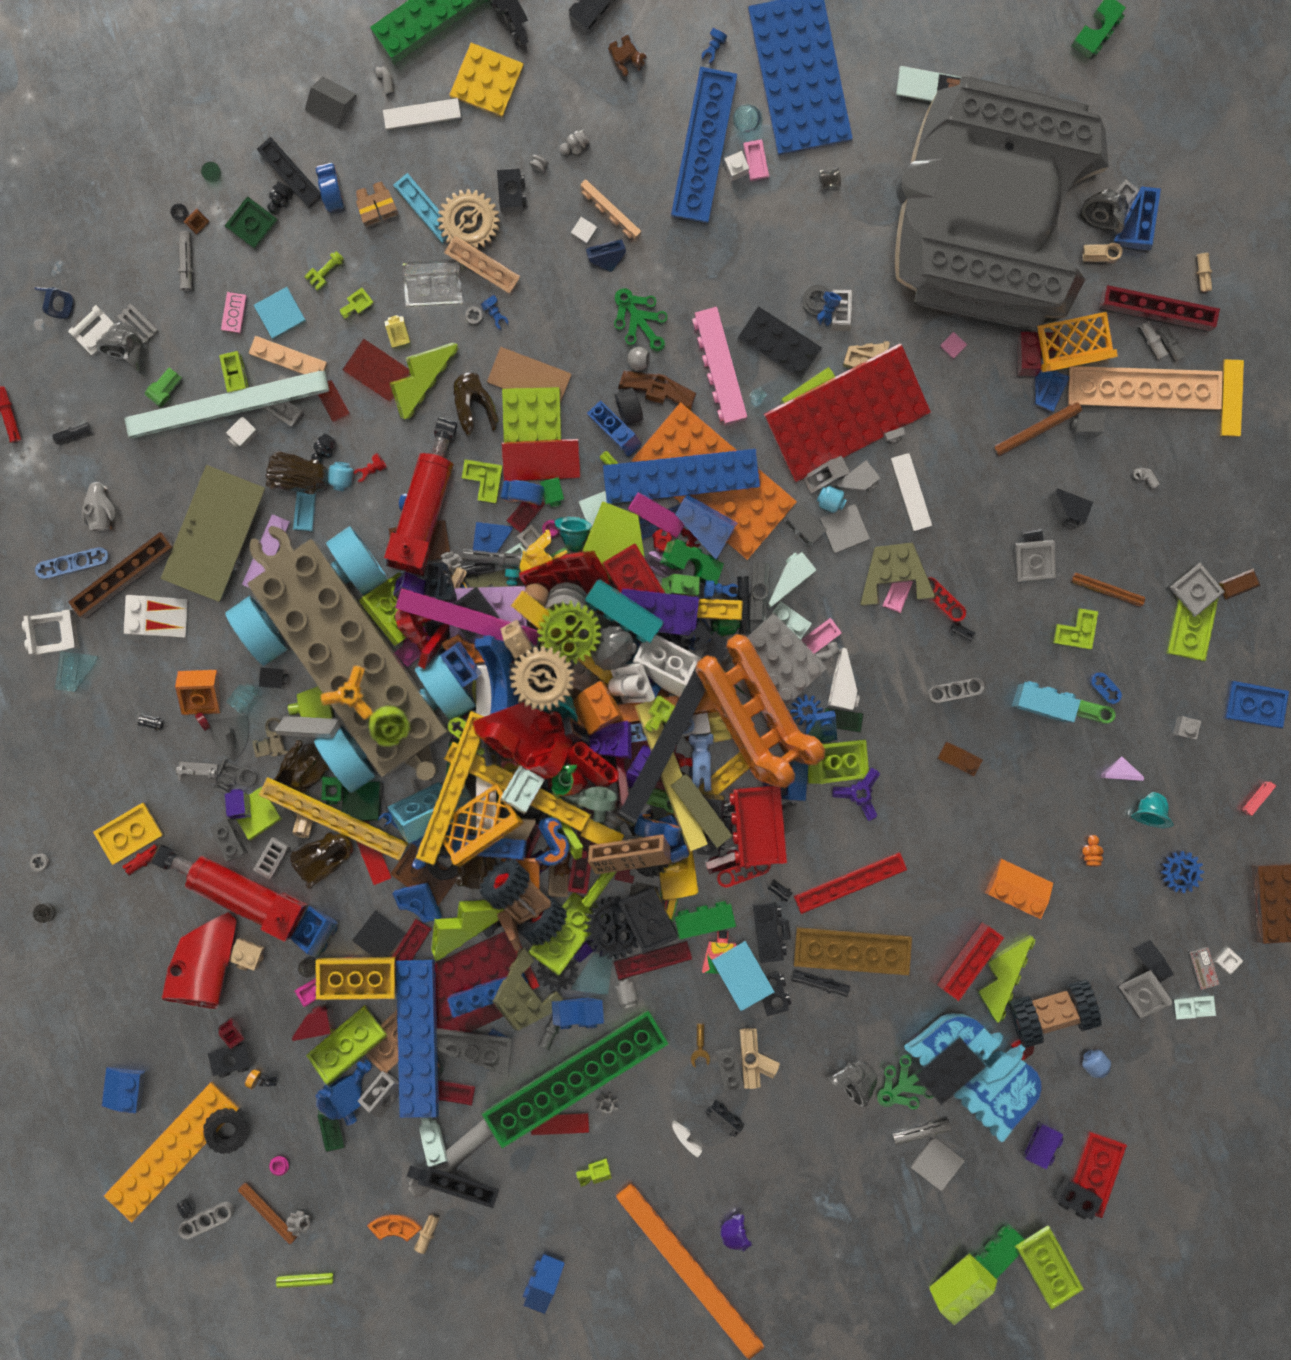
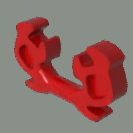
(661, 541)

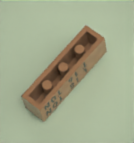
(629, 854)

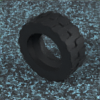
(225, 1145)

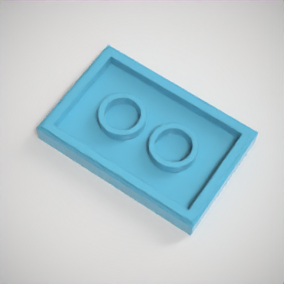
(743, 976)

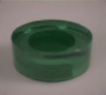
(211, 171)

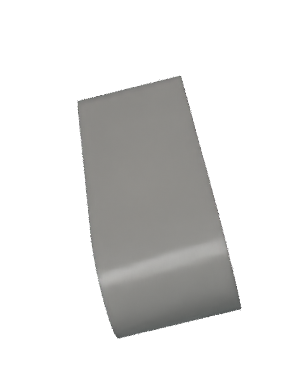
(963, 685)
(198, 1224)

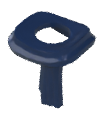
(50, 295)

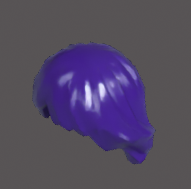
(734, 1235)

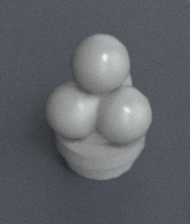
(575, 143)

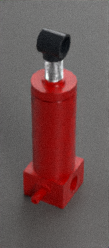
(410, 544)
(273, 911)

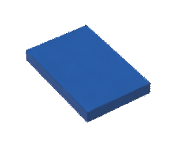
(1257, 704)

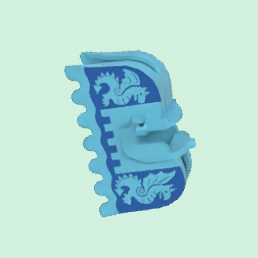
(999, 1092)

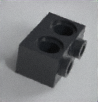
(778, 993)
(1081, 1195)

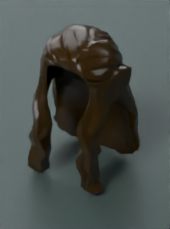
(468, 388)
(295, 473)
(302, 769)
(321, 857)
(473, 871)

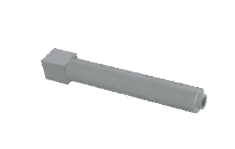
(458, 1153)

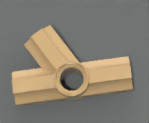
(761, 1063)

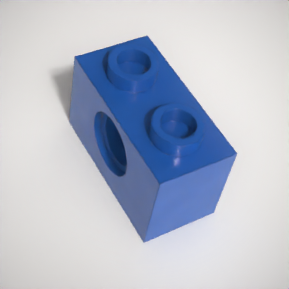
(461, 664)

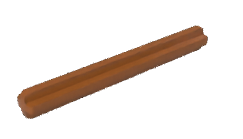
(1038, 428)

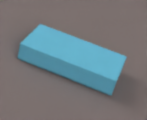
(304, 511)

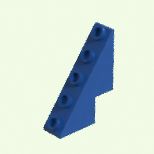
(475, 998)

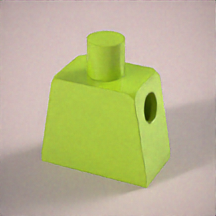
(310, 705)

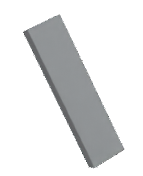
(308, 727)

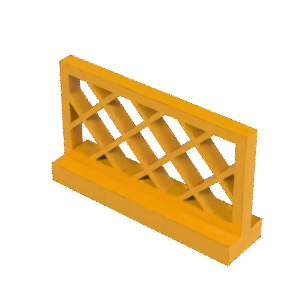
(1076, 358)
(490, 836)

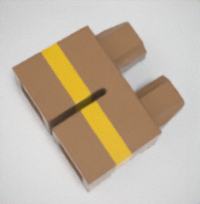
(367, 203)

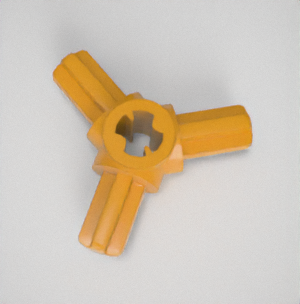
(340, 695)

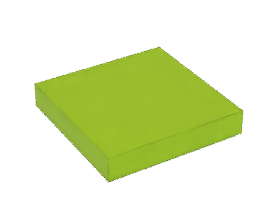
(262, 816)

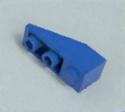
(615, 428)

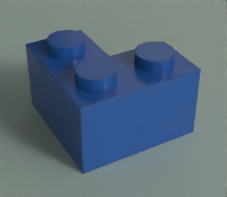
(581, 1011)
(544, 1283)

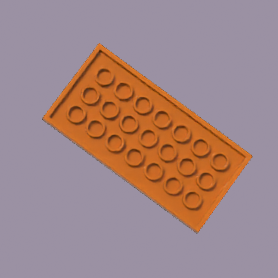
(753, 509)

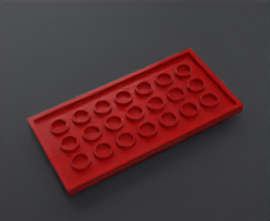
(847, 412)

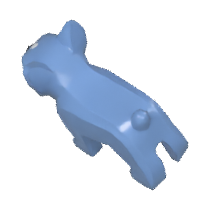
(701, 759)

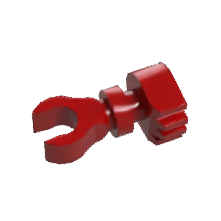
(378, 463)
(682, 760)

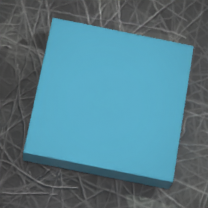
(279, 313)

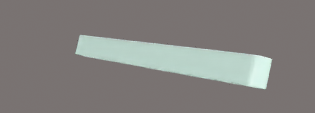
(226, 404)

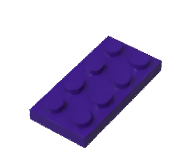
(676, 610)

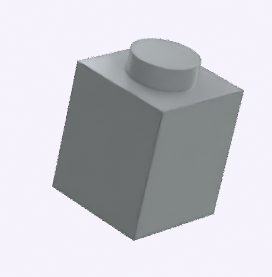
(1186, 728)

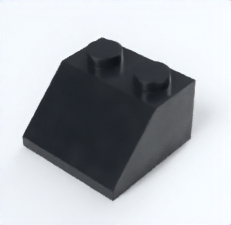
(1070, 508)

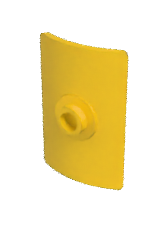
(679, 879)

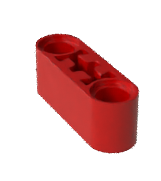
(949, 599)
(592, 765)
(741, 878)

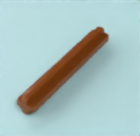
(1108, 589)
(266, 1212)

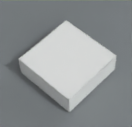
(583, 230)
(1229, 961)

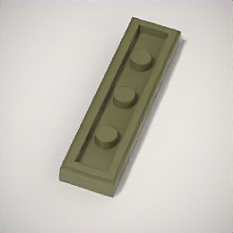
(701, 810)

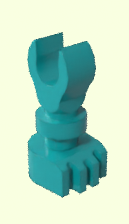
(512, 574)

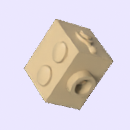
(516, 638)
(246, 954)

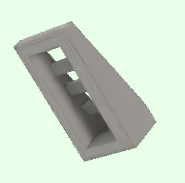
(842, 322)
(273, 841)

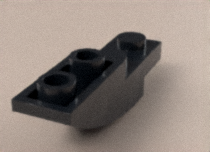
(515, 16)

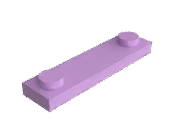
(269, 545)

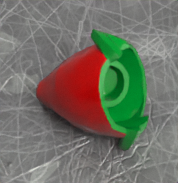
(568, 781)

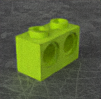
(233, 371)

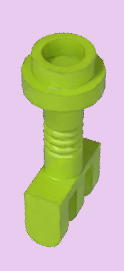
(318, 276)

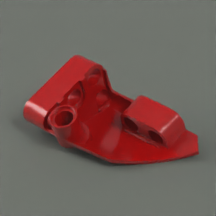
(528, 737)
(202, 963)

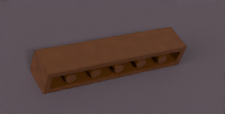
(122, 575)

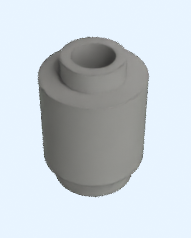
(626, 993)

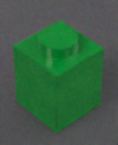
(552, 492)

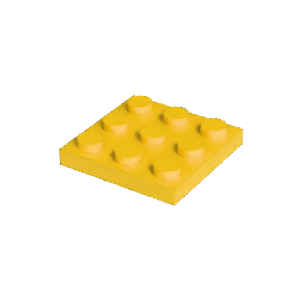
(486, 80)

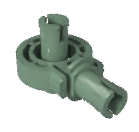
(595, 798)

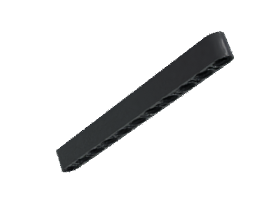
(669, 738)

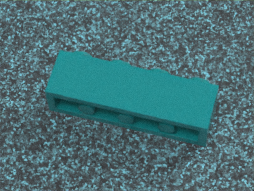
(623, 610)

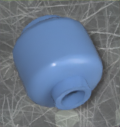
(1096, 1063)

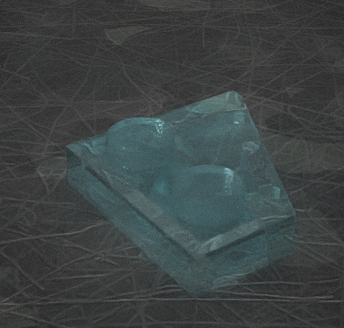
(595, 976)

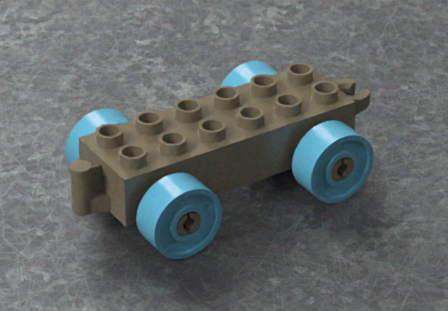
(331, 634)

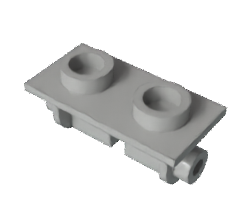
(197, 772)

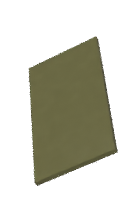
(213, 533)

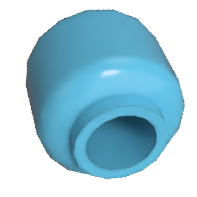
(340, 476)
(831, 499)

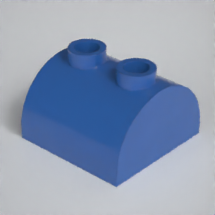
(314, 931)

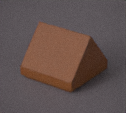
(196, 221)

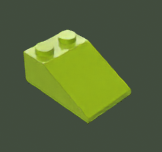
(841, 763)

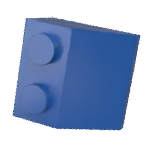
(798, 788)
(123, 1089)

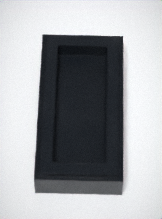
(575, 731)

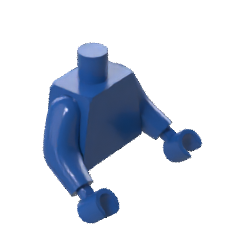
(342, 1096)

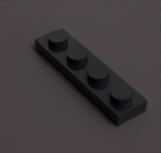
(289, 172)

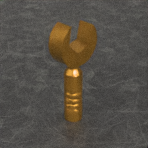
(700, 1044)

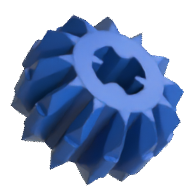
(804, 704)

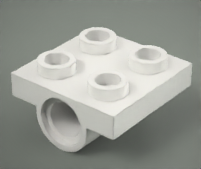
(631, 684)

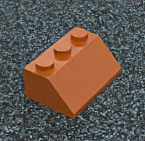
(1020, 888)

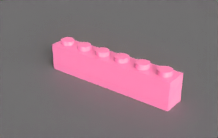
(720, 365)

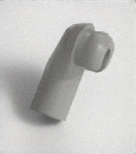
(387, 78)
(1146, 475)
(827, 655)

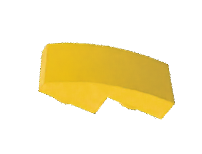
(600, 833)

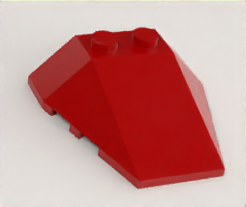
(575, 568)

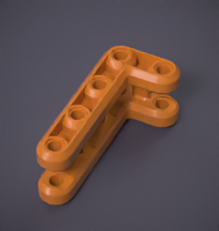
(764, 699)

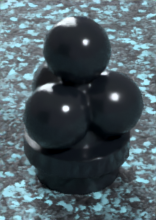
(278, 197)
(323, 447)

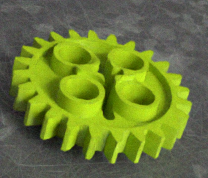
(556, 619)

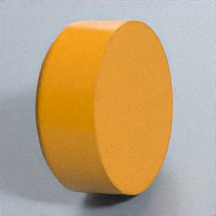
(252, 1079)

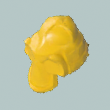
(535, 553)

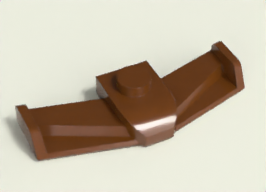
(657, 387)

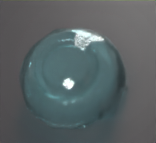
(747, 118)

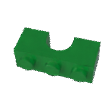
(1089, 40)
(706, 566)

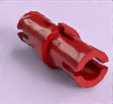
(141, 860)

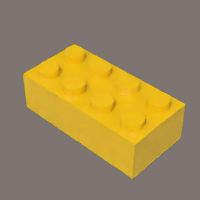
(355, 978)

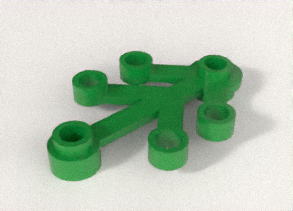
(639, 317)
(905, 1084)

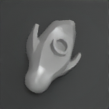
(97, 508)

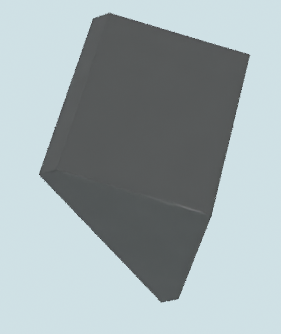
(329, 101)

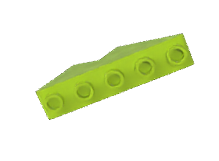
(423, 370)
(454, 932)
(1006, 970)

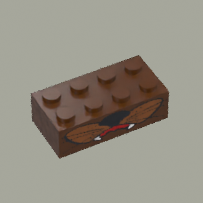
(1272, 902)

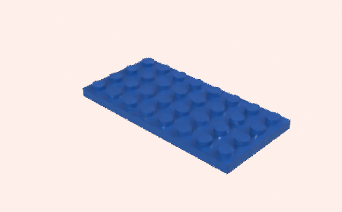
(800, 74)

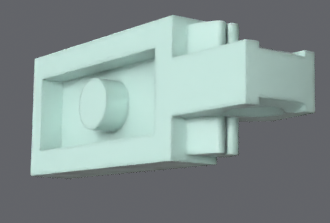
(432, 1142)

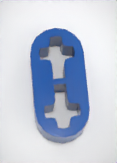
(1108, 685)

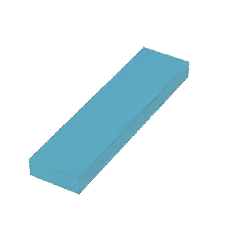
(420, 204)

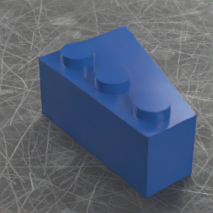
(706, 524)

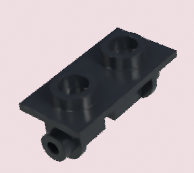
(732, 1124)

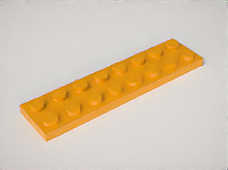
(167, 1154)

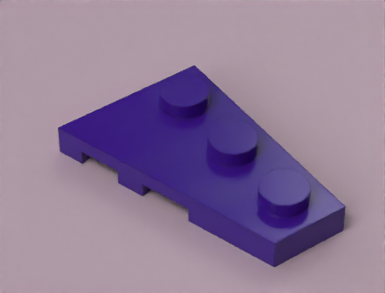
(613, 740)

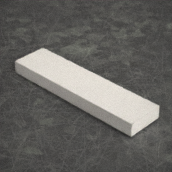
(422, 114)
(911, 492)

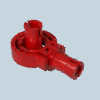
(411, 627)

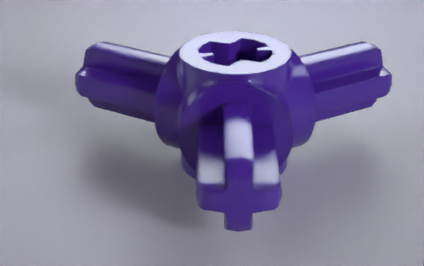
(850, 793)

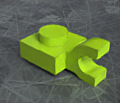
(358, 302)
(660, 712)
(597, 1173)

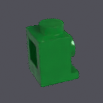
(327, 783)

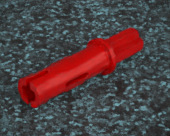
(8, 416)

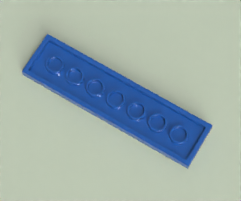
(704, 145)
(681, 476)
(417, 1038)

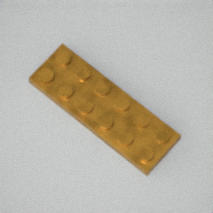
(852, 951)

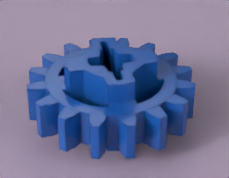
(1190, 869)

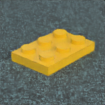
(128, 833)

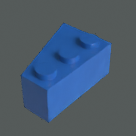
(1140, 220)

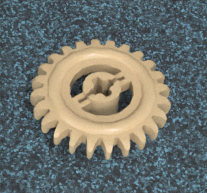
(481, 207)
(523, 673)

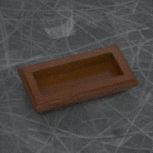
(1239, 584)

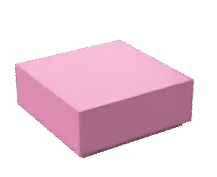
(953, 345)

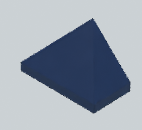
(606, 254)

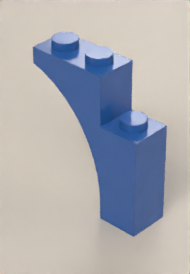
(497, 660)

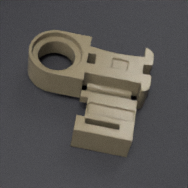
(274, 744)

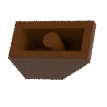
(960, 759)

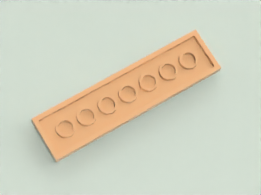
(1145, 388)

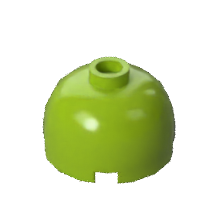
(388, 725)

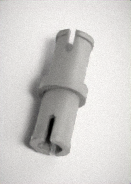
(1153, 339)

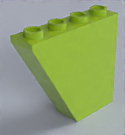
(613, 532)

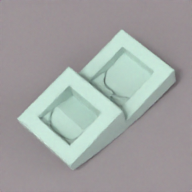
(1195, 1007)

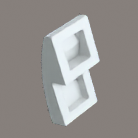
(683, 1134)

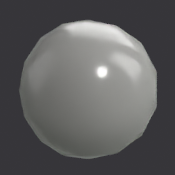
(638, 358)

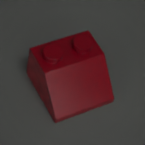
(316, 1023)

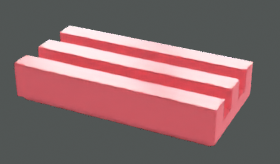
(1258, 798)

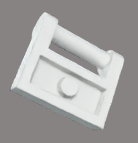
(90, 339)

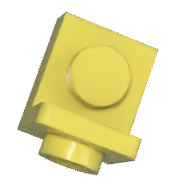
(397, 331)
(718, 727)

